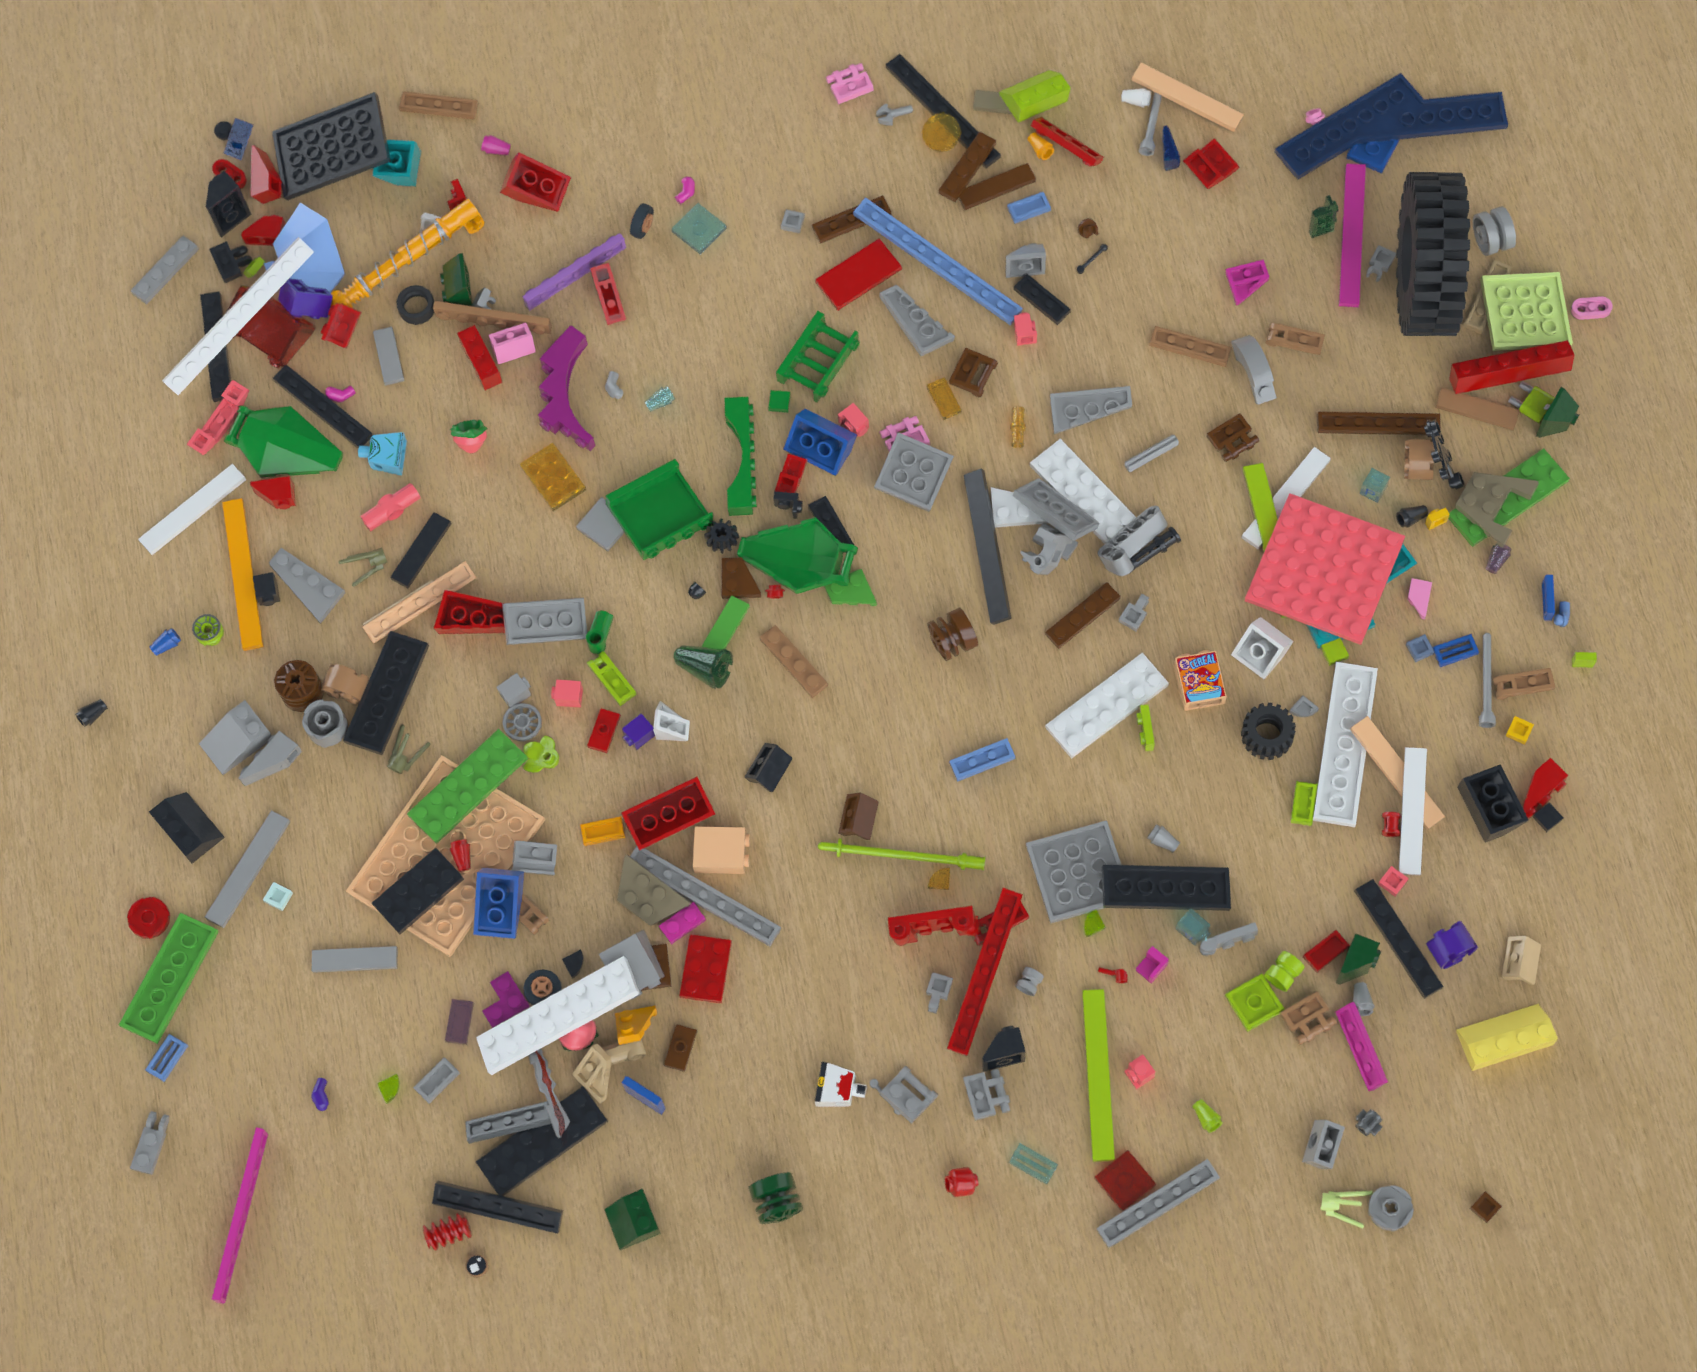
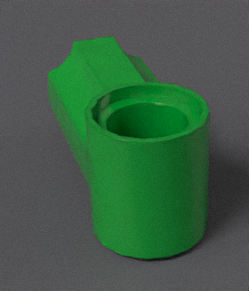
(599, 631)

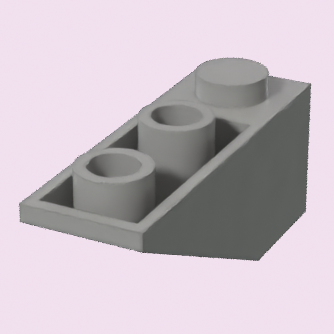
(276, 756)

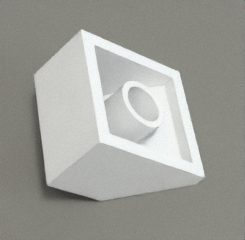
(1262, 647)

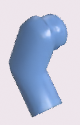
(1564, 614)

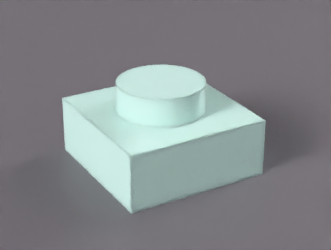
(278, 896)

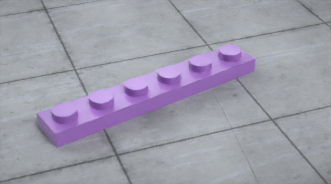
(573, 272)

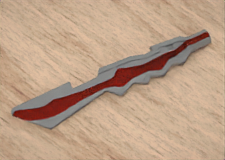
(546, 1085)

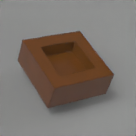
(1485, 1207)

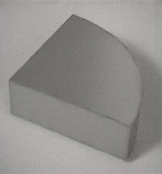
(1303, 708)

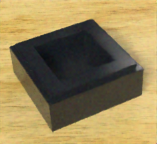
(1548, 817)

